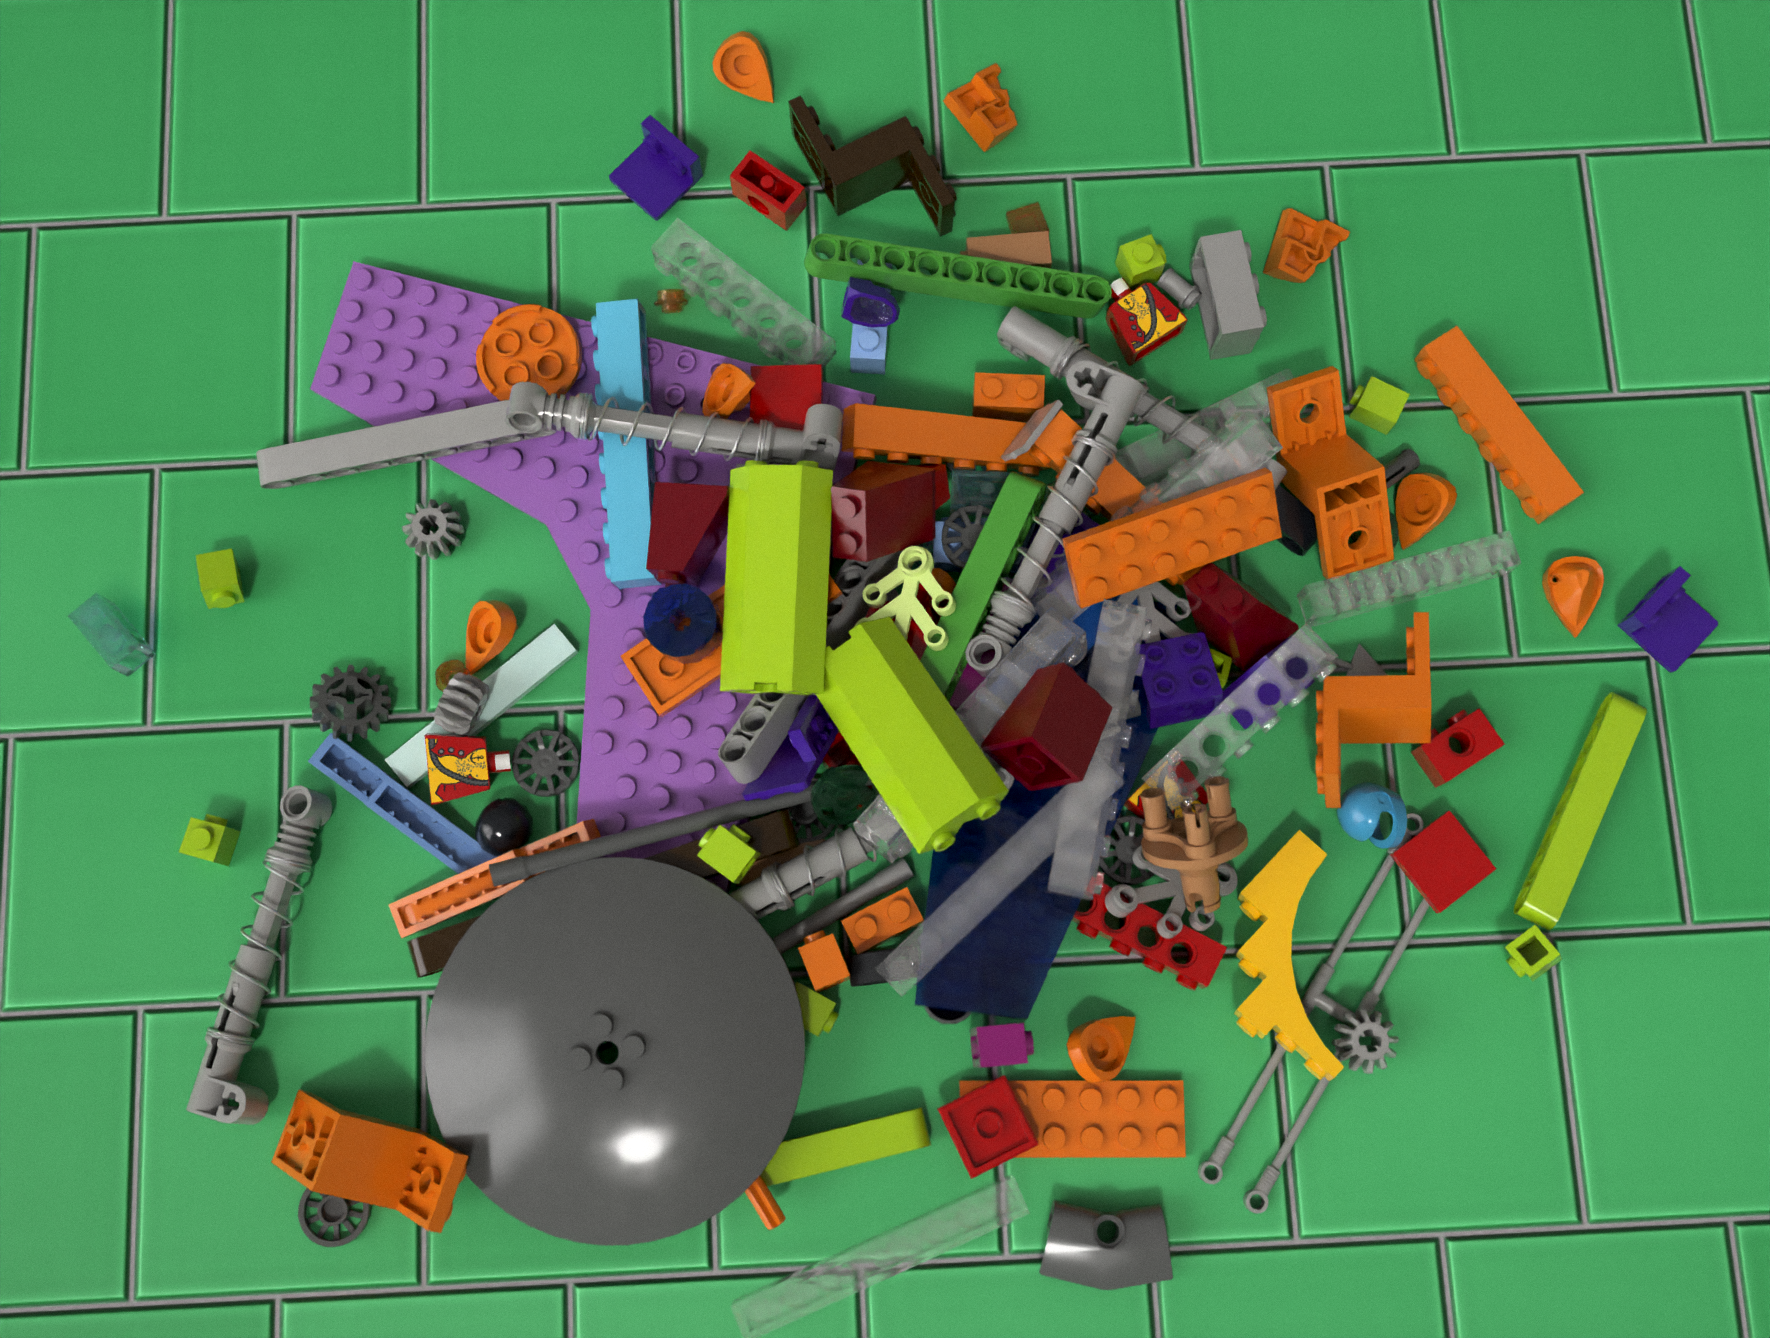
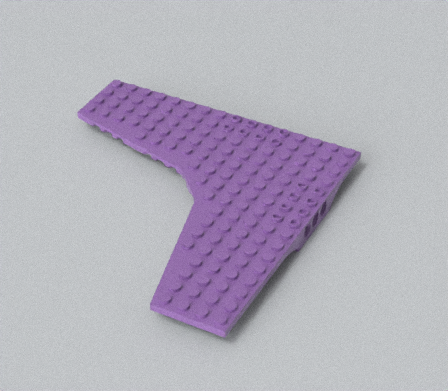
(410, 353)

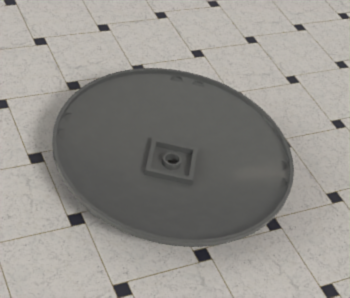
(700, 1032)

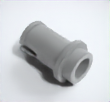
(1180, 289)

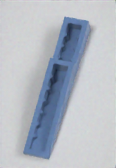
(398, 805)

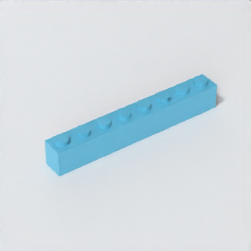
(628, 468)

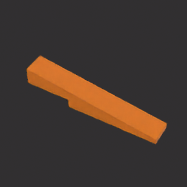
(475, 885)

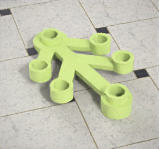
(906, 604)

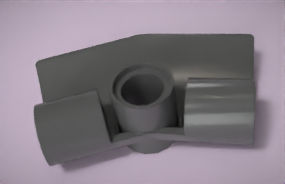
(1131, 1258)

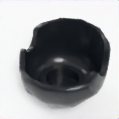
(503, 826)

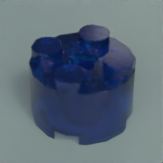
(669, 608)

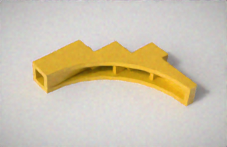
(1267, 954)

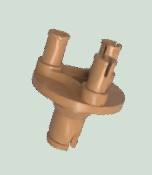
(1194, 842)

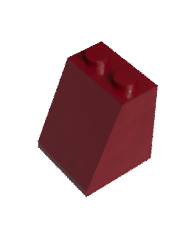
(882, 510)
(686, 530)
(1235, 616)
(1049, 729)

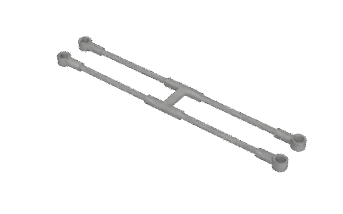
(1315, 997)

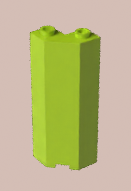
(776, 579)
(907, 736)

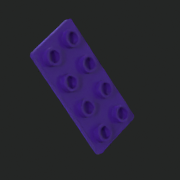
(798, 755)

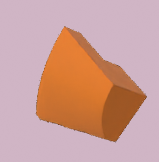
(983, 108)
(1301, 246)

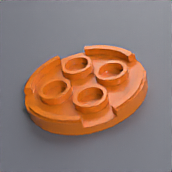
(529, 346)

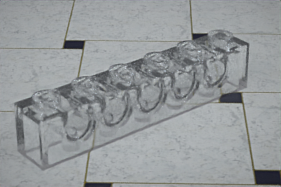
(683, 243)
(1408, 579)
(1302, 645)

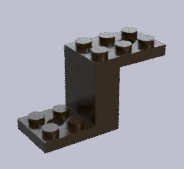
(873, 165)

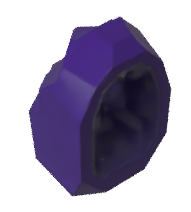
(868, 304)

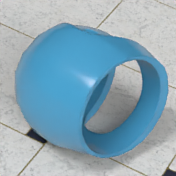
(1362, 810)

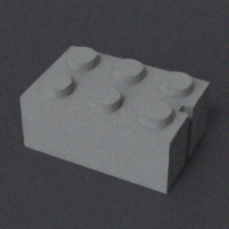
(1229, 294)

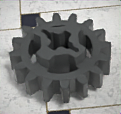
(331, 705)

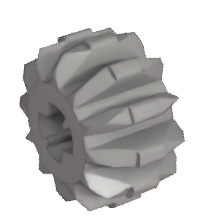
(434, 542)
(461, 704)
(1363, 1026)

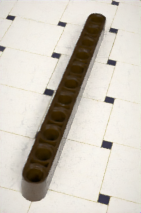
(768, 834)

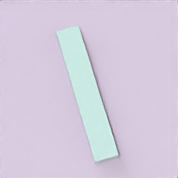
(506, 688)

